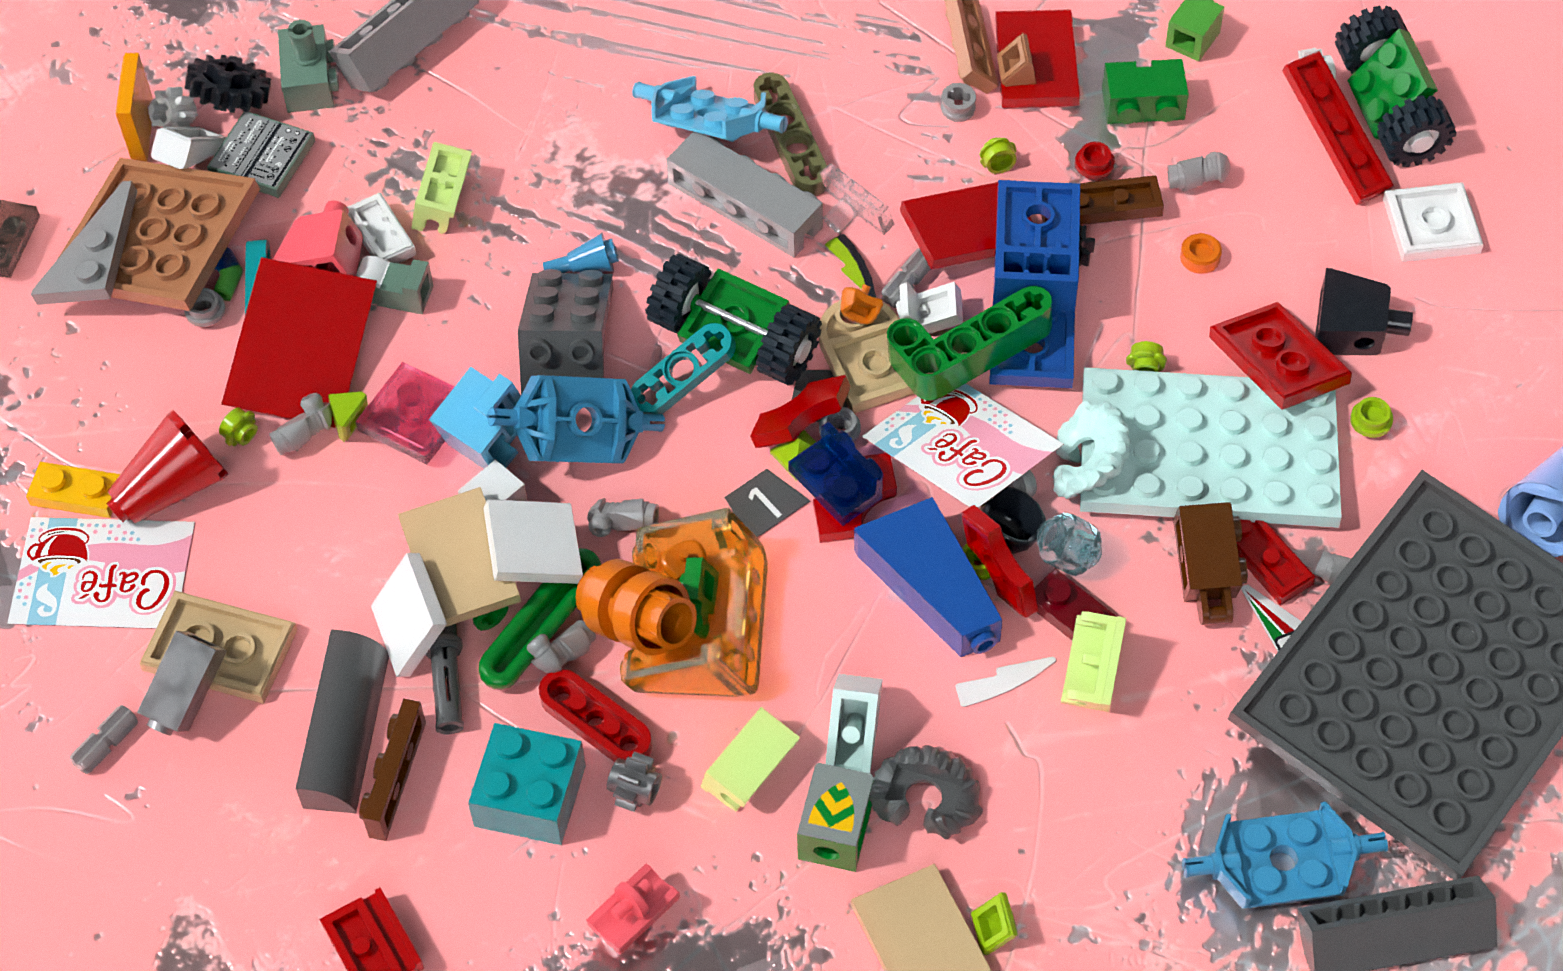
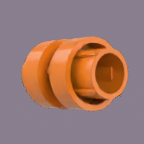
(636, 607)

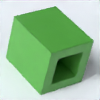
(1194, 27)

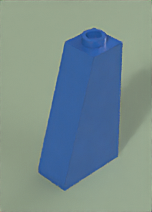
(931, 575)

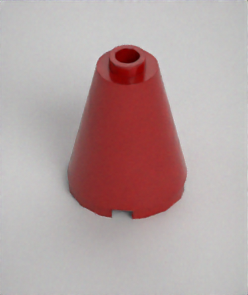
(164, 471)

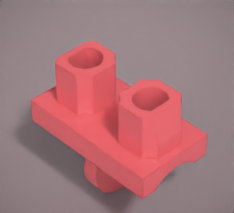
(632, 908)

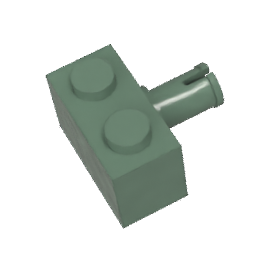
(306, 67)

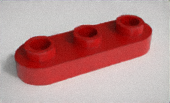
(588, 703)

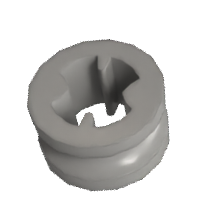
(962, 92)

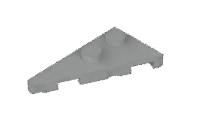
(92, 260)

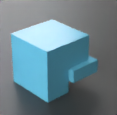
(464, 420)

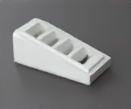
(185, 145)

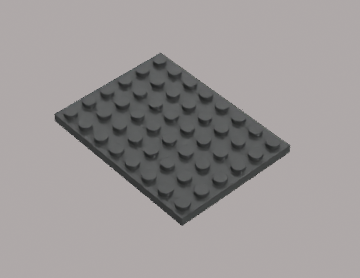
(1424, 676)

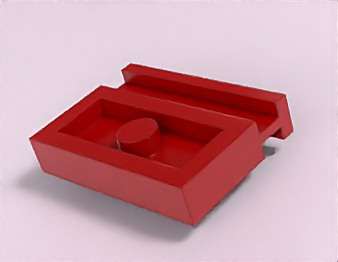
(370, 936)

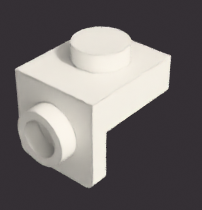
(933, 308)

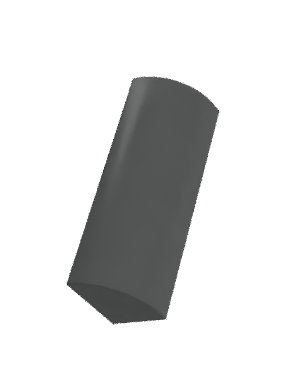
(342, 723)
(1399, 926)

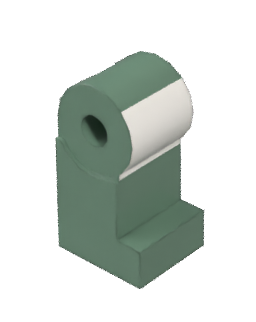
(398, 284)

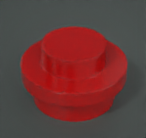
(1094, 160)

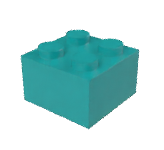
(527, 783)

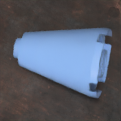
(1536, 505)

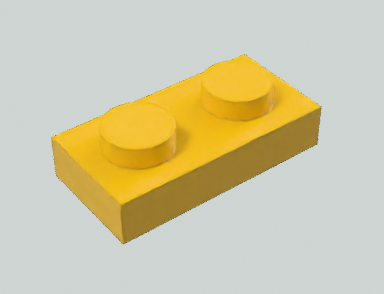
(71, 489)

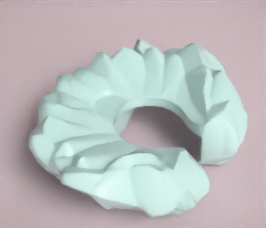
(1111, 448)

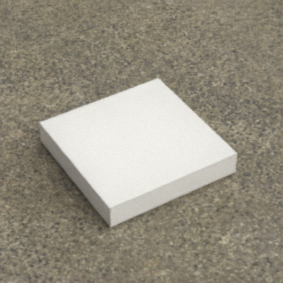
(1432, 222)
(532, 541)
(408, 614)

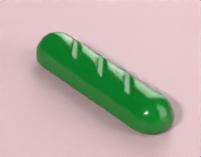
(541, 614)

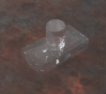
(853, 202)

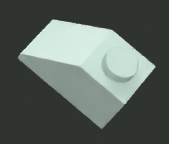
(853, 722)

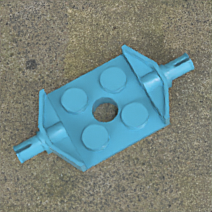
(700, 111)

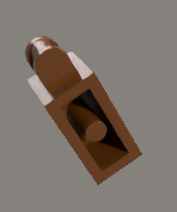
(1210, 558)

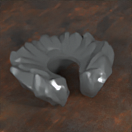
(932, 766)

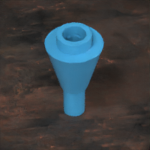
(592, 255)

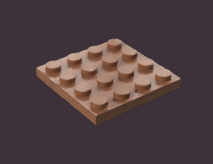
(175, 229)

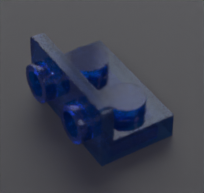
(838, 475)

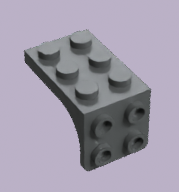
(564, 324)

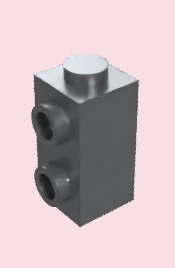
(181, 683)

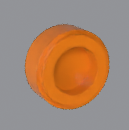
(1200, 253)

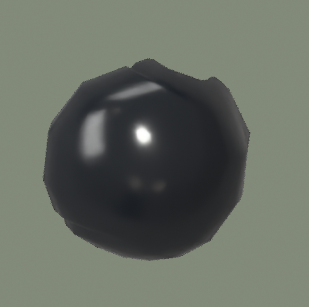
(1018, 517)

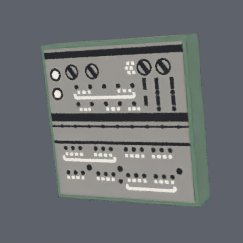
(263, 151)

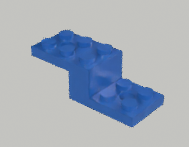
(1040, 257)

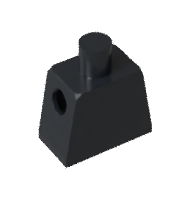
(1357, 314)

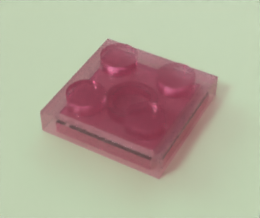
(402, 413)

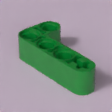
(982, 340)

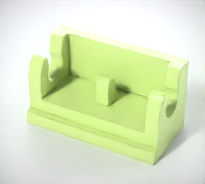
(440, 186)
(1093, 661)
(749, 760)

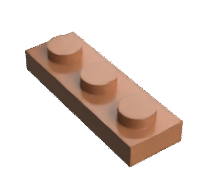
(971, 44)

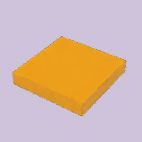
(132, 107)

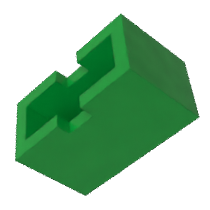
(1145, 93)

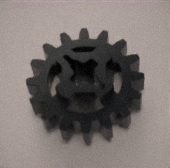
(227, 83)

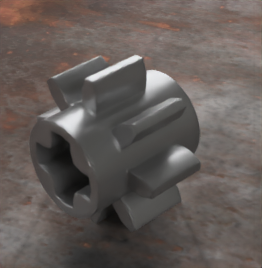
(634, 781)

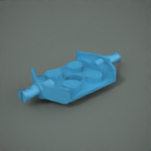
(548, 425)
(1315, 840)

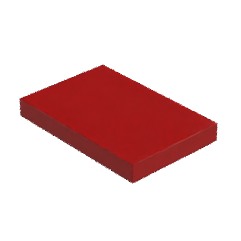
(1052, 55)
(954, 224)
(1280, 355)

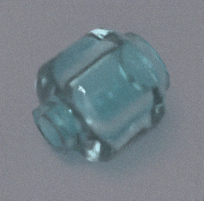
(1069, 543)

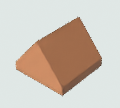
(1016, 63)

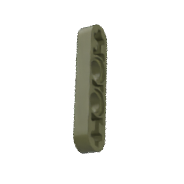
(796, 132)

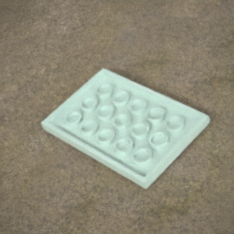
(1217, 444)

